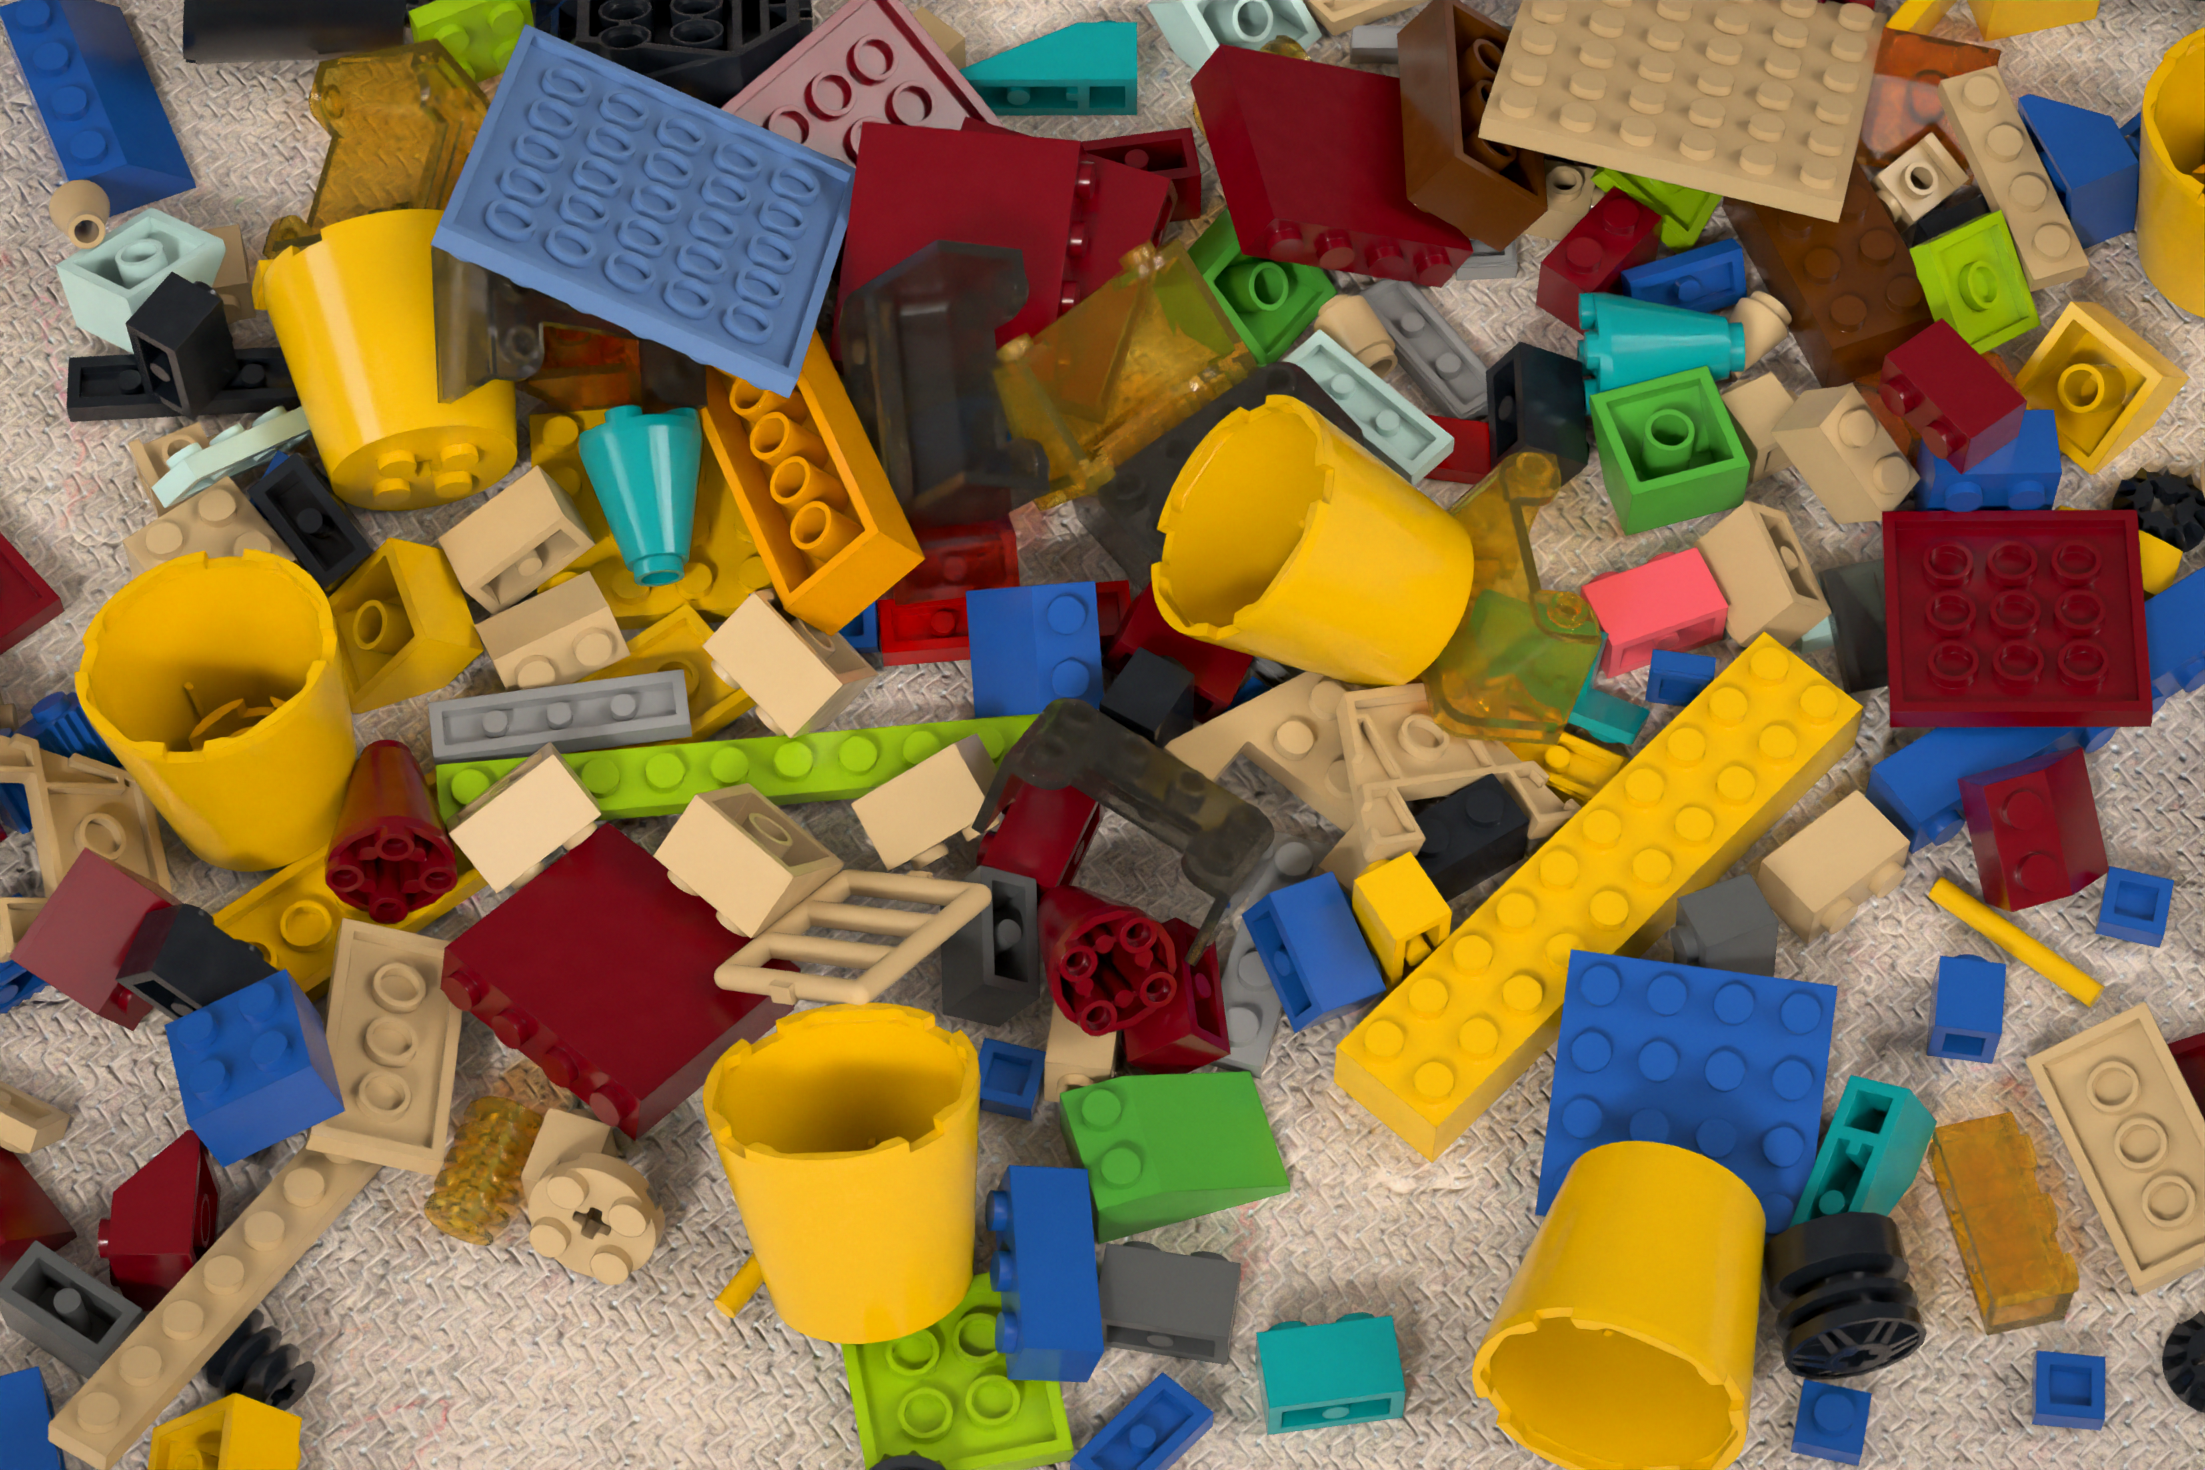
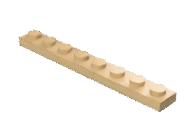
(207, 1306)

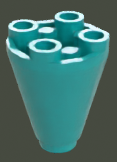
(1650, 340)
(647, 486)

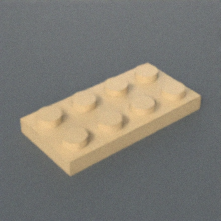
(390, 1049)
(2132, 1141)

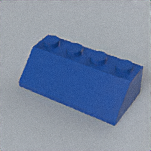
(95, 100)

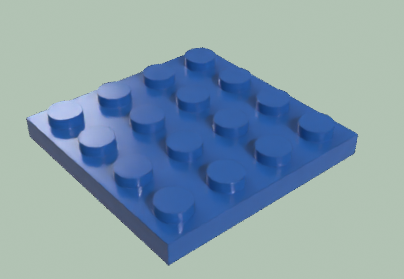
(1691, 1064)

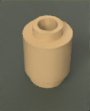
(1358, 331)

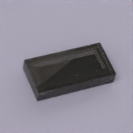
(1858, 623)

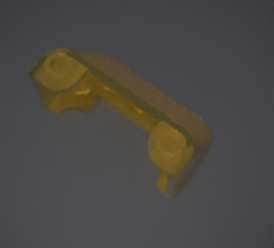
(397, 134)
(1117, 367)
(1517, 647)

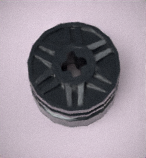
(1842, 1295)

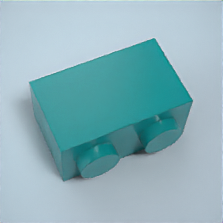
(1329, 1373)

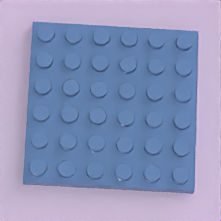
(651, 211)

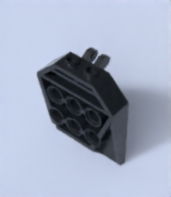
(687, 44)

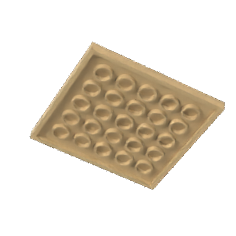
(1694, 92)

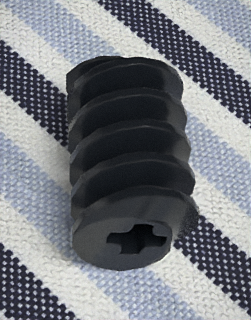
(255, 1367)

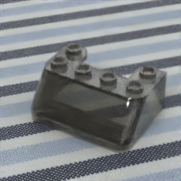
(495, 331)
(924, 384)
(1129, 506)
(1218, 833)

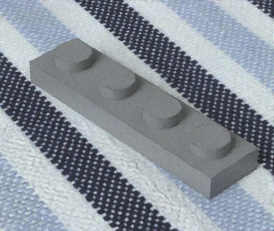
(568, 715)
(1247, 991)

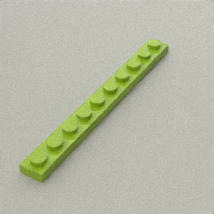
(780, 768)

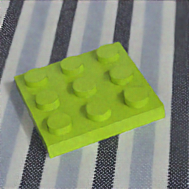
(952, 1397)

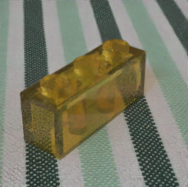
(2002, 1223)

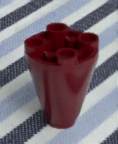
(389, 838)
(1103, 959)

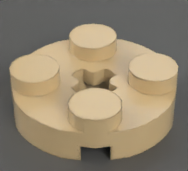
(587, 1247)

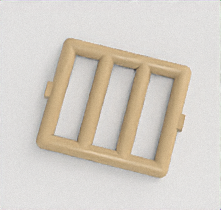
(824, 910)

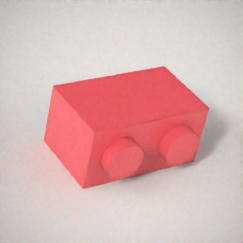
(1656, 606)

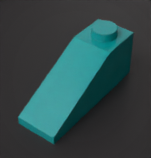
(1064, 73)
(1867, 1152)

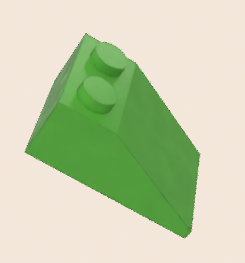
(1170, 1148)

